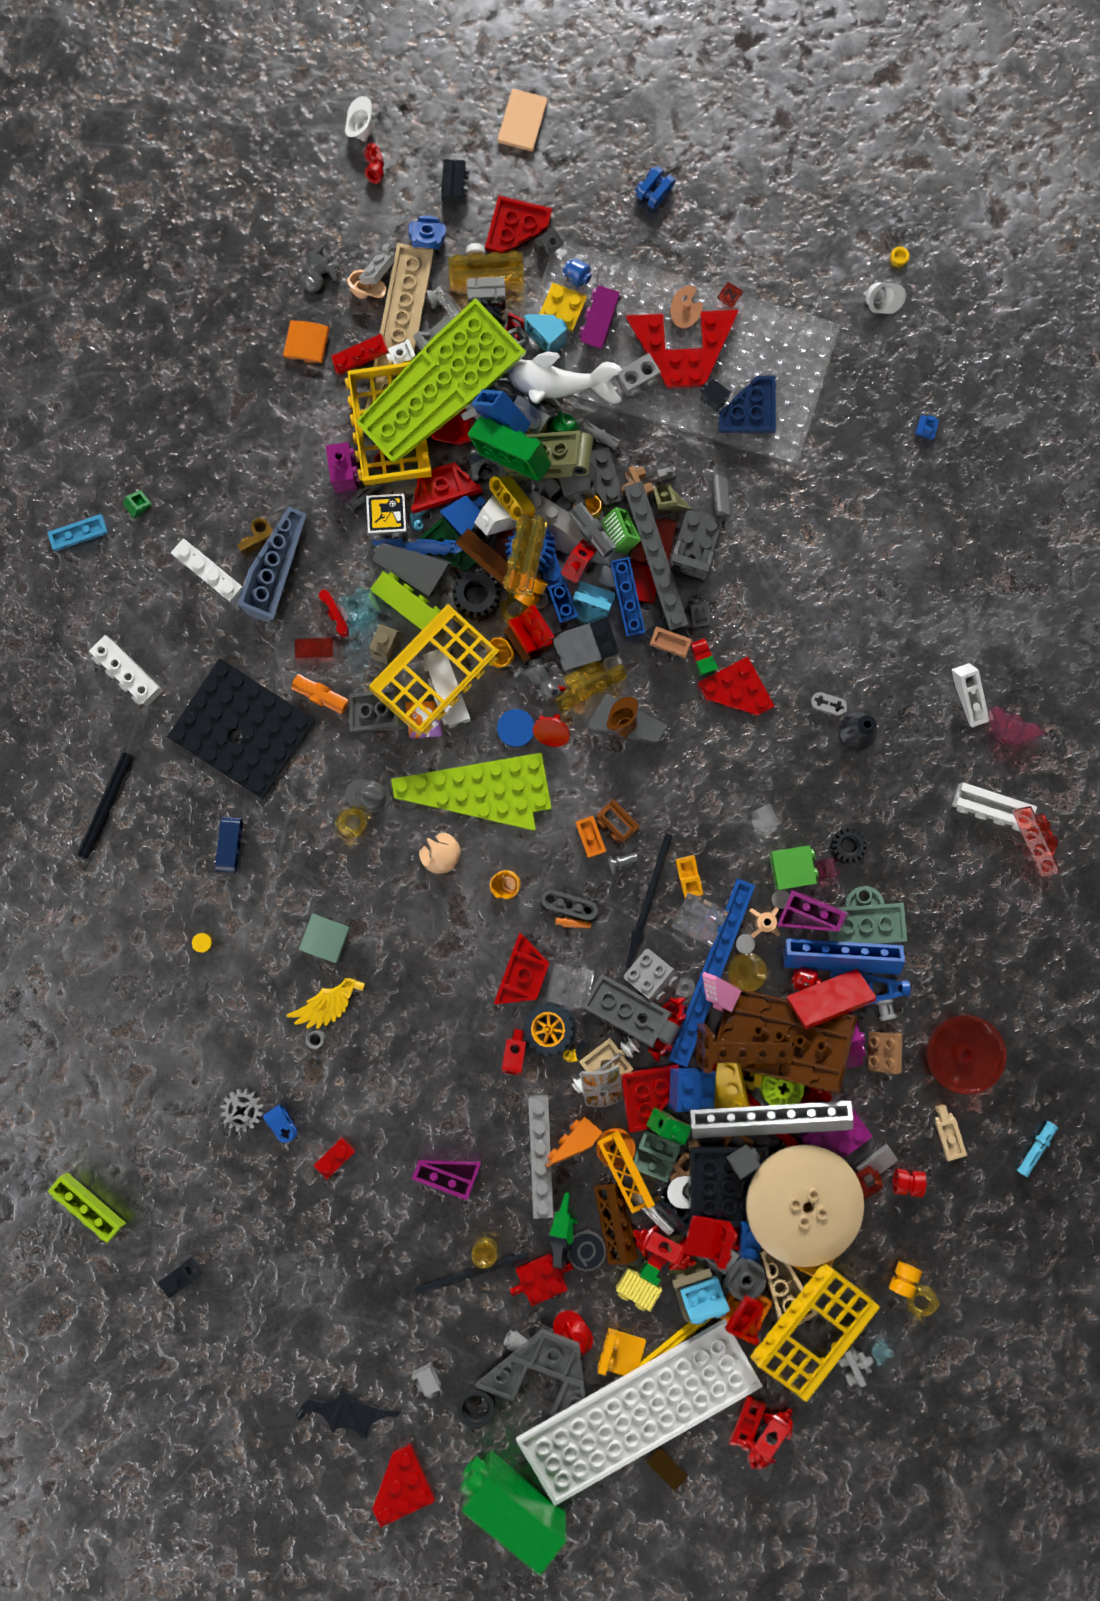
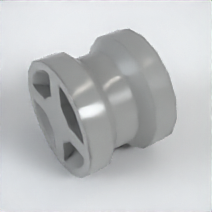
(432, 297)

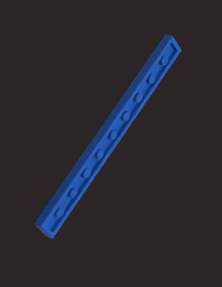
(713, 965)

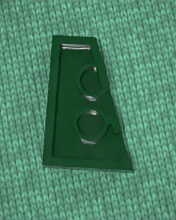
(443, 530)

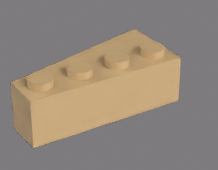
(783, 1284)

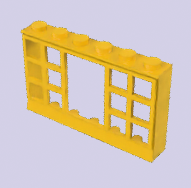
(422, 452)
(413, 649)
(795, 1314)

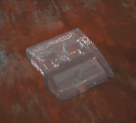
(448, 303)
(569, 985)

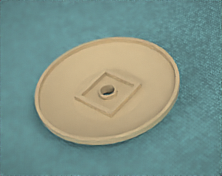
(777, 1202)

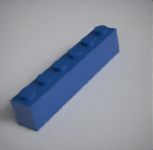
(843, 956)

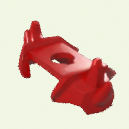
(677, 1009)
(649, 1241)
(761, 1453)

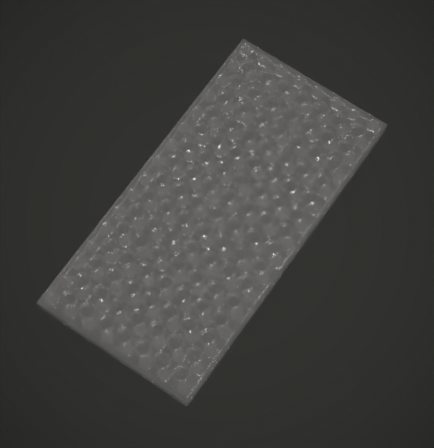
(760, 343)

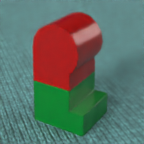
(703, 658)
(652, 1267)

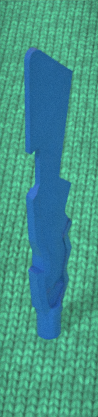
(424, 546)

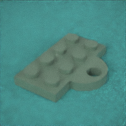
(871, 920)

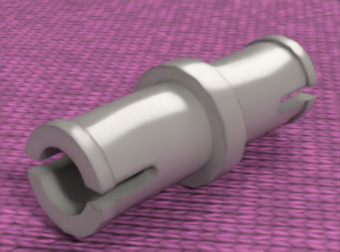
(601, 435)

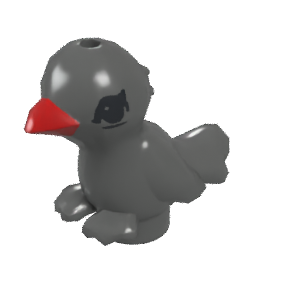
(540, 674)

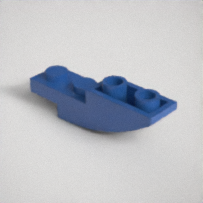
(558, 591)

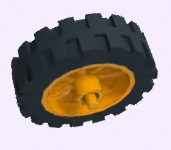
(531, 1033)

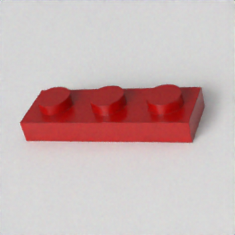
(360, 354)

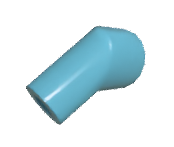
(416, 520)

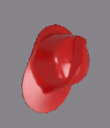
(572, 1326)

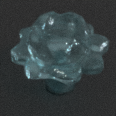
(881, 1352)

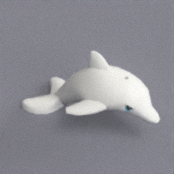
(547, 382)

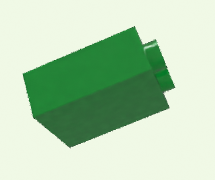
(513, 1511)

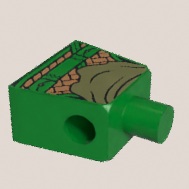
(673, 1127)

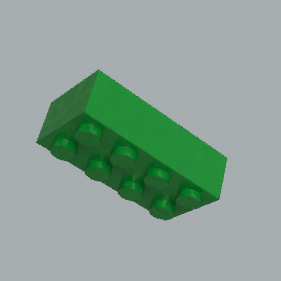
(510, 448)

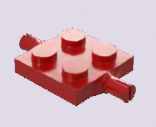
(540, 1279)

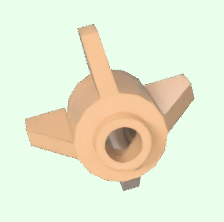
(759, 922)

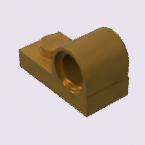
(252, 543)

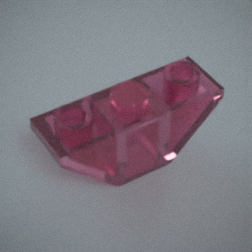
(1011, 727)

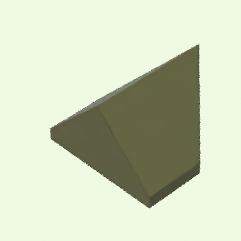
(668, 501)

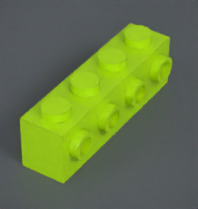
(403, 600)
(86, 1207)

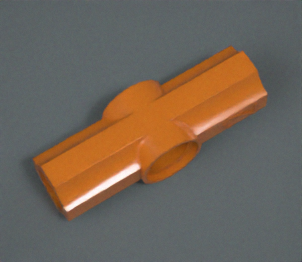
(319, 694)

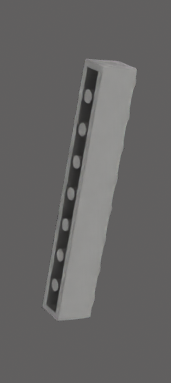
(772, 1119)

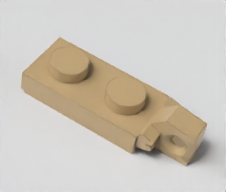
(949, 1134)

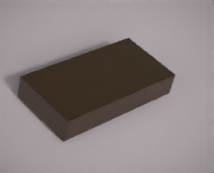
(666, 1468)

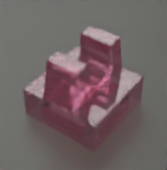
(827, 868)

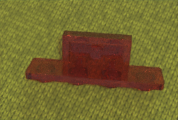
(1039, 839)

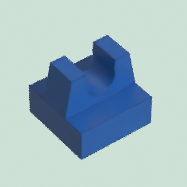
(927, 427)

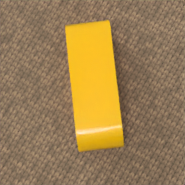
(511, 497)

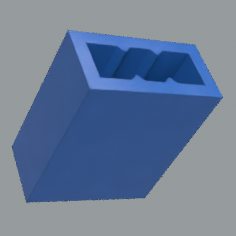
(501, 409)

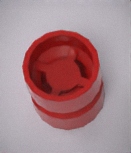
(911, 1183)

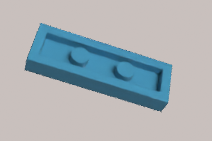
(78, 532)

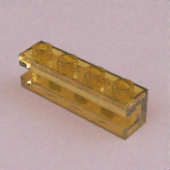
(480, 266)
(525, 555)

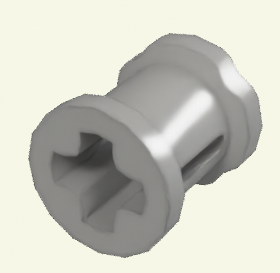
(886, 1010)

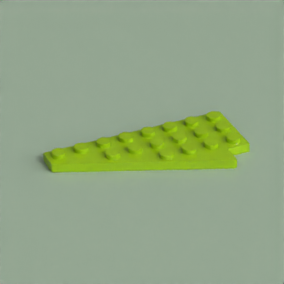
(493, 790)

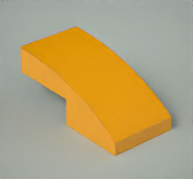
(689, 876)

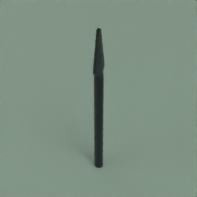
(637, 934)

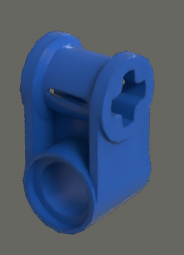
(279, 1121)

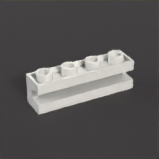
(444, 683)
(988, 805)

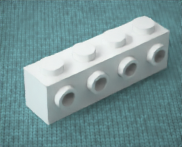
(122, 667)

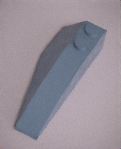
(270, 568)

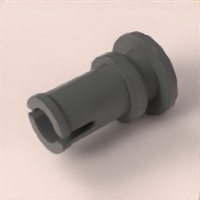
(622, 862)

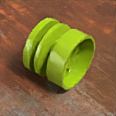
(773, 1096)

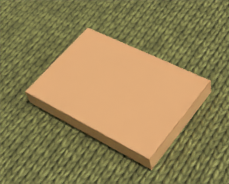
(522, 120)

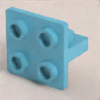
(592, 602)

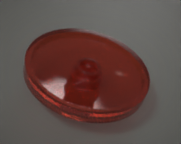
(966, 1054)

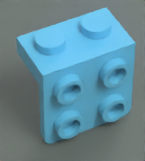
(704, 1300)

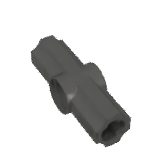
(592, 530)

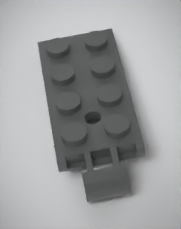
(624, 1008)

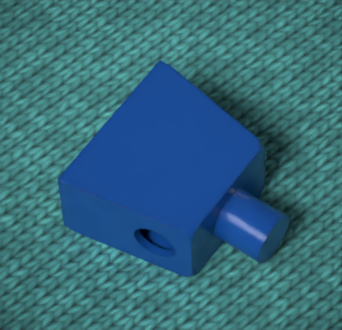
(463, 513)

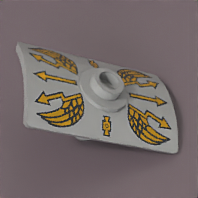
(602, 1087)

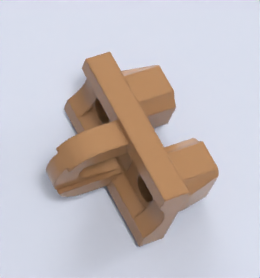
(635, 475)

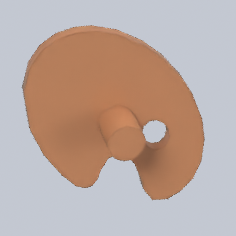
(685, 313)

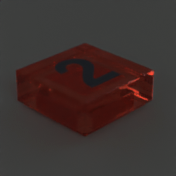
(730, 295)

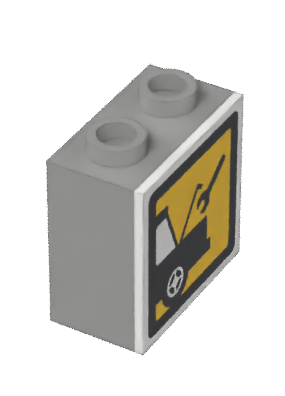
(387, 516)

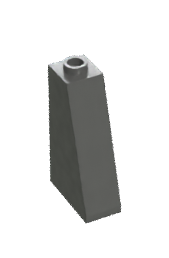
(413, 567)
(647, 729)

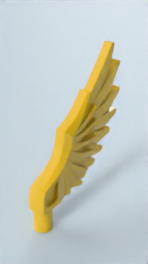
(327, 1004)

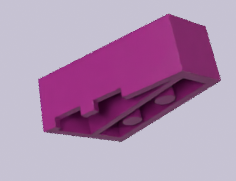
(599, 316)

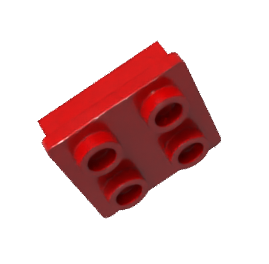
(531, 630)

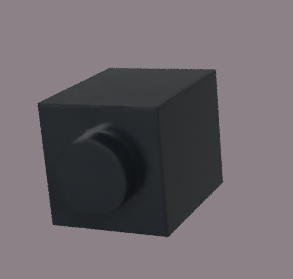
(714, 395)

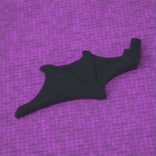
(346, 1412)

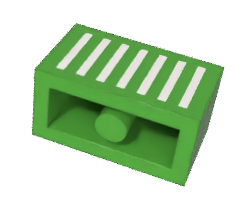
(621, 530)

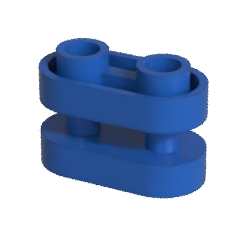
(645, 188)

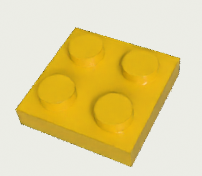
(564, 304)

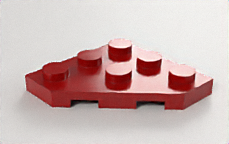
(515, 224)
(737, 688)
(643, 1092)
(402, 1488)

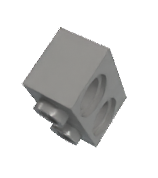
(634, 371)

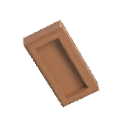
(670, 642)

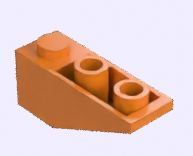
(580, 1139)

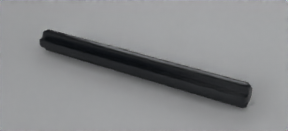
(104, 805)

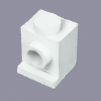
(405, 348)

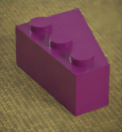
(810, 913)
(447, 1176)

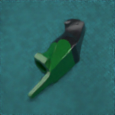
(562, 1234)

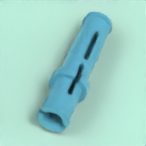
(1037, 1149)

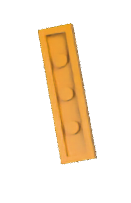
(633, 1172)

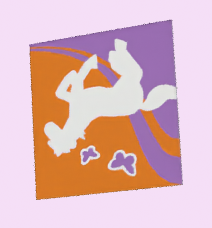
(419, 717)

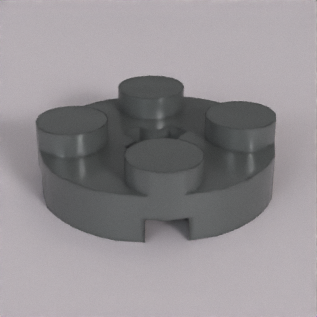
(741, 1269)

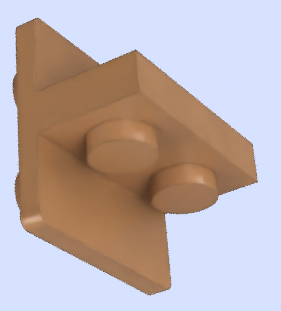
(885, 1052)

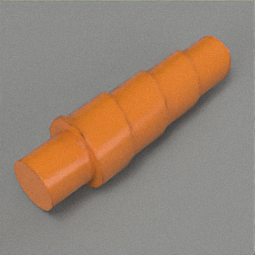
(572, 922)

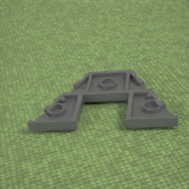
(546, 1354)

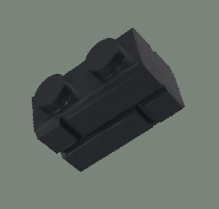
(454, 181)

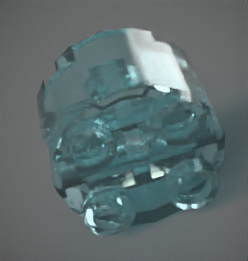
(358, 607)

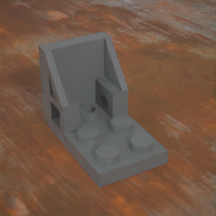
(695, 544)

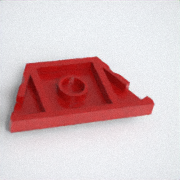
(444, 486)
(523, 974)

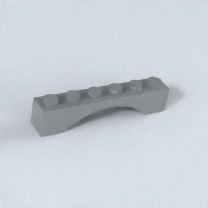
(539, 1150)

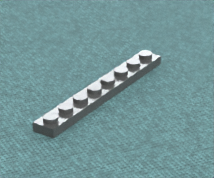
(655, 556)

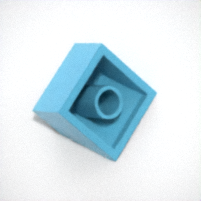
(546, 331)

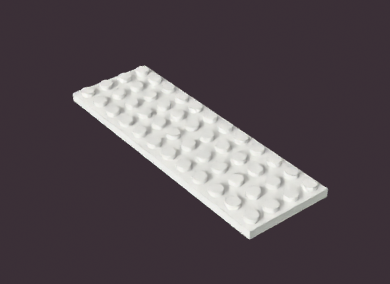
(638, 1412)

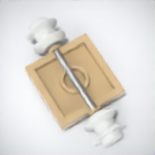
(606, 1057)

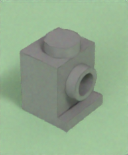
(427, 1380)

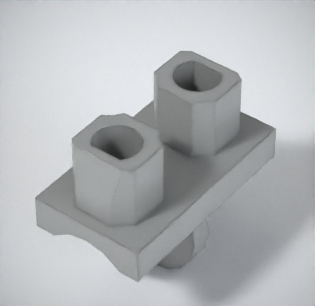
(859, 1364)

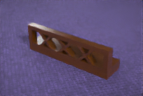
(483, 554)
(619, 1223)

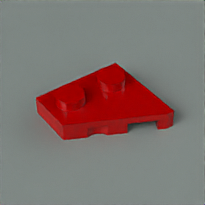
(746, 1320)

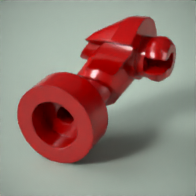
(374, 171)

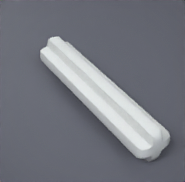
(654, 1214)

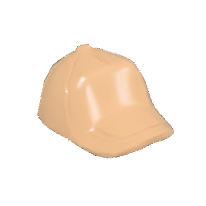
(365, 290)

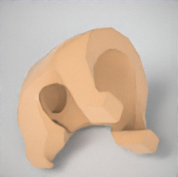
(443, 856)

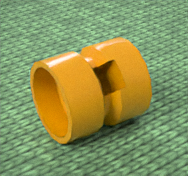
(539, 587)
(905, 1279)

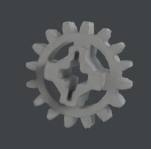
(246, 1116)

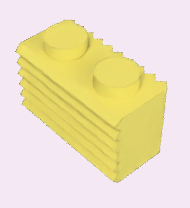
(638, 1290)

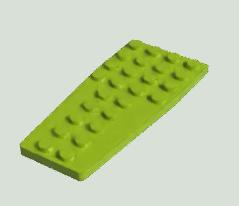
(441, 381)

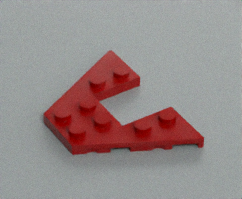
(684, 366)

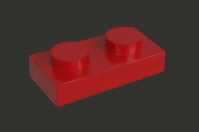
(334, 1158)

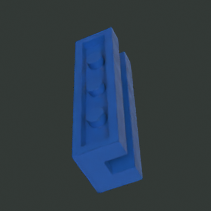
(627, 597)

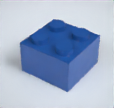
(691, 1089)

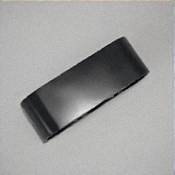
(667, 1210)

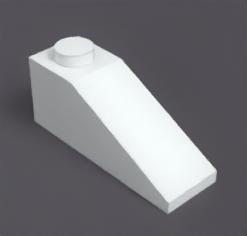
(971, 693)

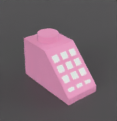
(720, 992)

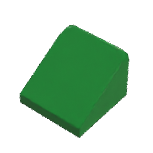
(136, 503)

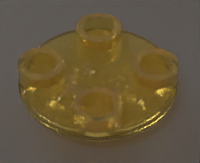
(747, 972)

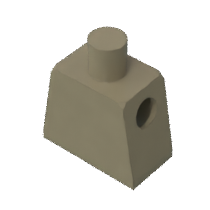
(384, 643)

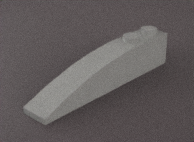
(564, 529)

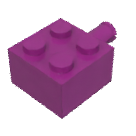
(342, 467)

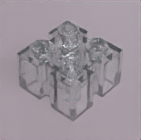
(700, 919)

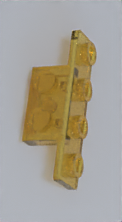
(588, 682)

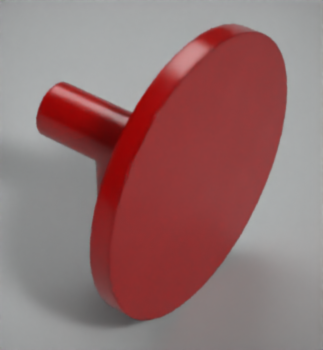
(551, 731)

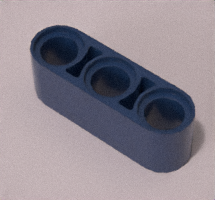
(229, 844)

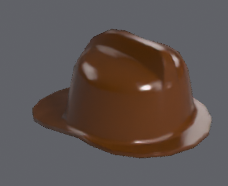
(623, 716)

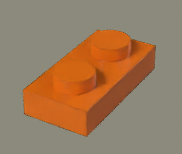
(590, 836)

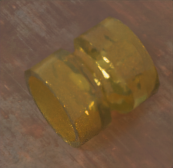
(484, 1252)

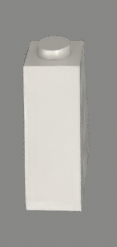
(494, 518)

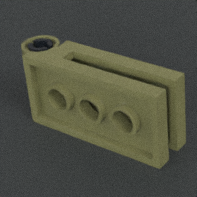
(567, 451)

